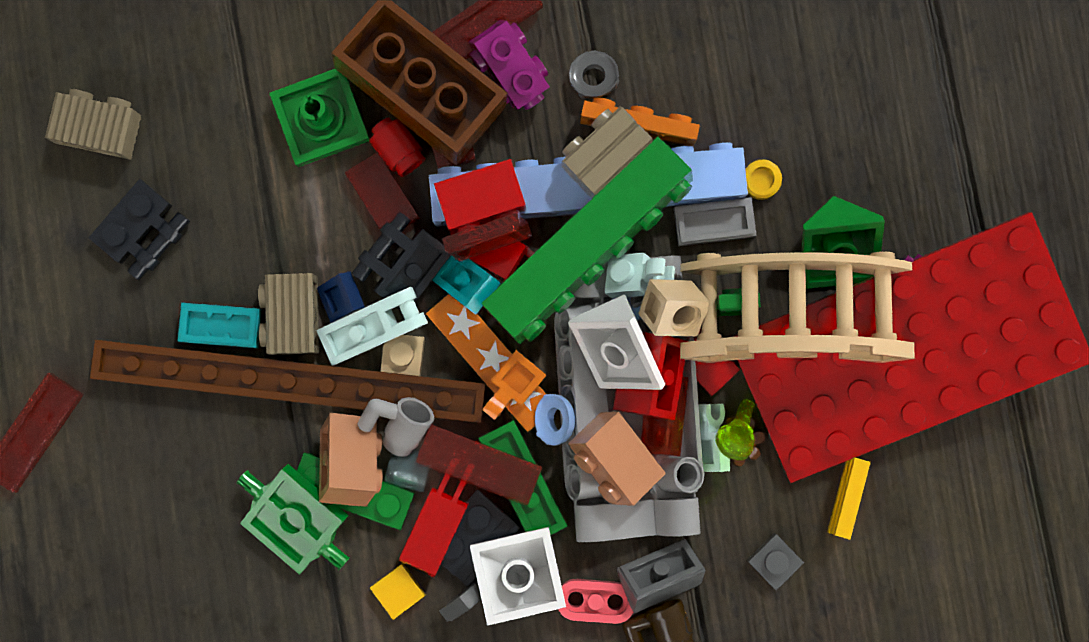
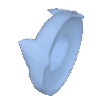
(545, 419)

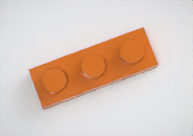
(674, 129)

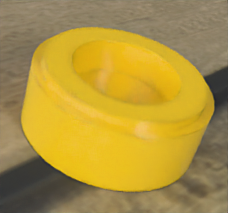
(763, 179)

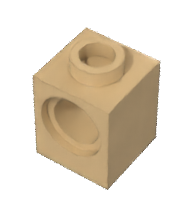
(673, 307)

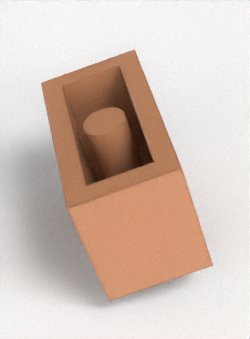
(616, 459)
(348, 461)

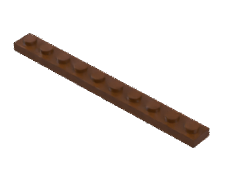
(281, 379)

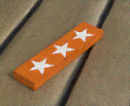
(481, 351)

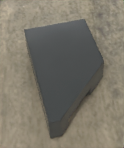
(462, 602)

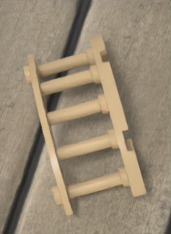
(798, 340)

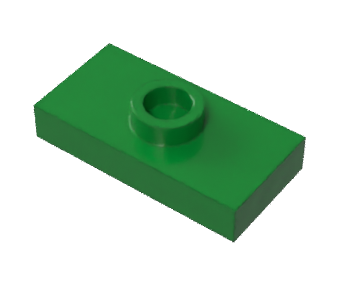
(731, 302)

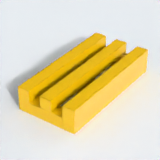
(848, 497)

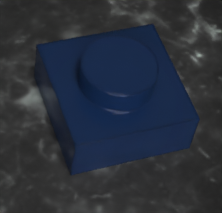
(340, 296)

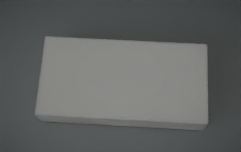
(714, 221)

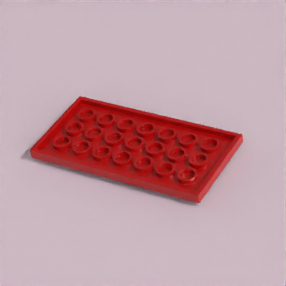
(982, 327)

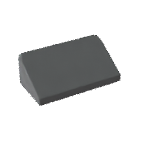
(660, 575)

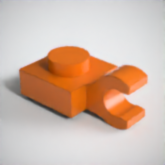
(515, 381)

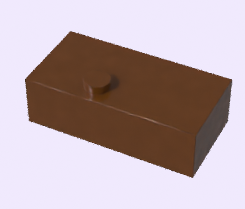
(419, 79)

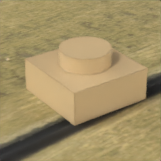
(403, 355)

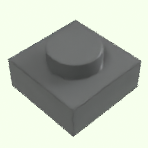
(775, 561)

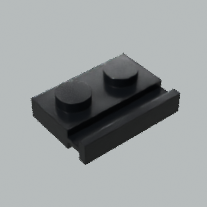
(480, 523)

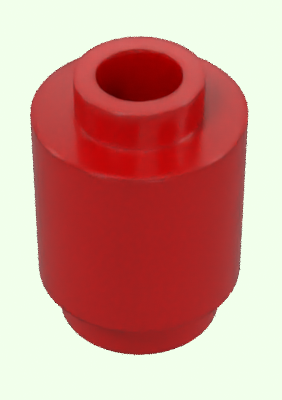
(397, 146)

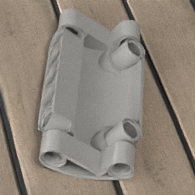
(670, 504)

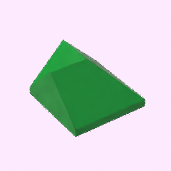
(841, 229)

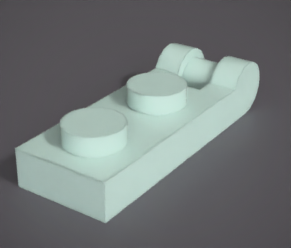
(370, 327)

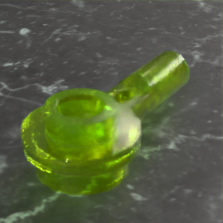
(737, 437)

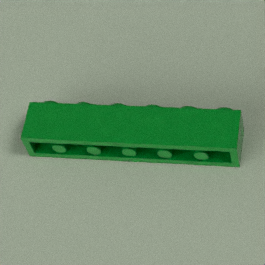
(589, 241)

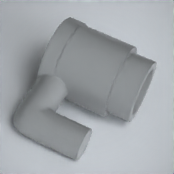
(406, 426)

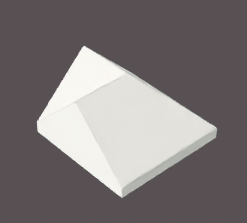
(616, 347)
(517, 576)

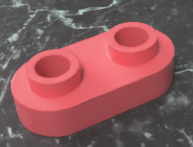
(594, 604)

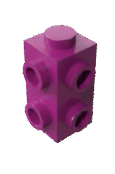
(507, 61)

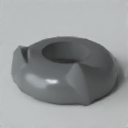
(592, 60)

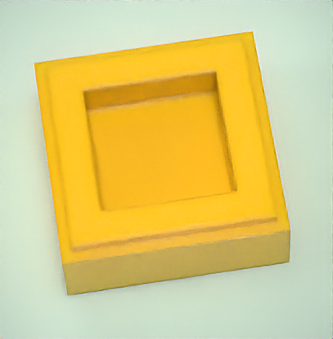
(397, 591)

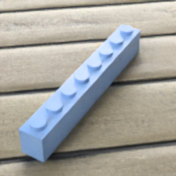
(552, 192)

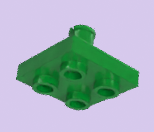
(319, 117)

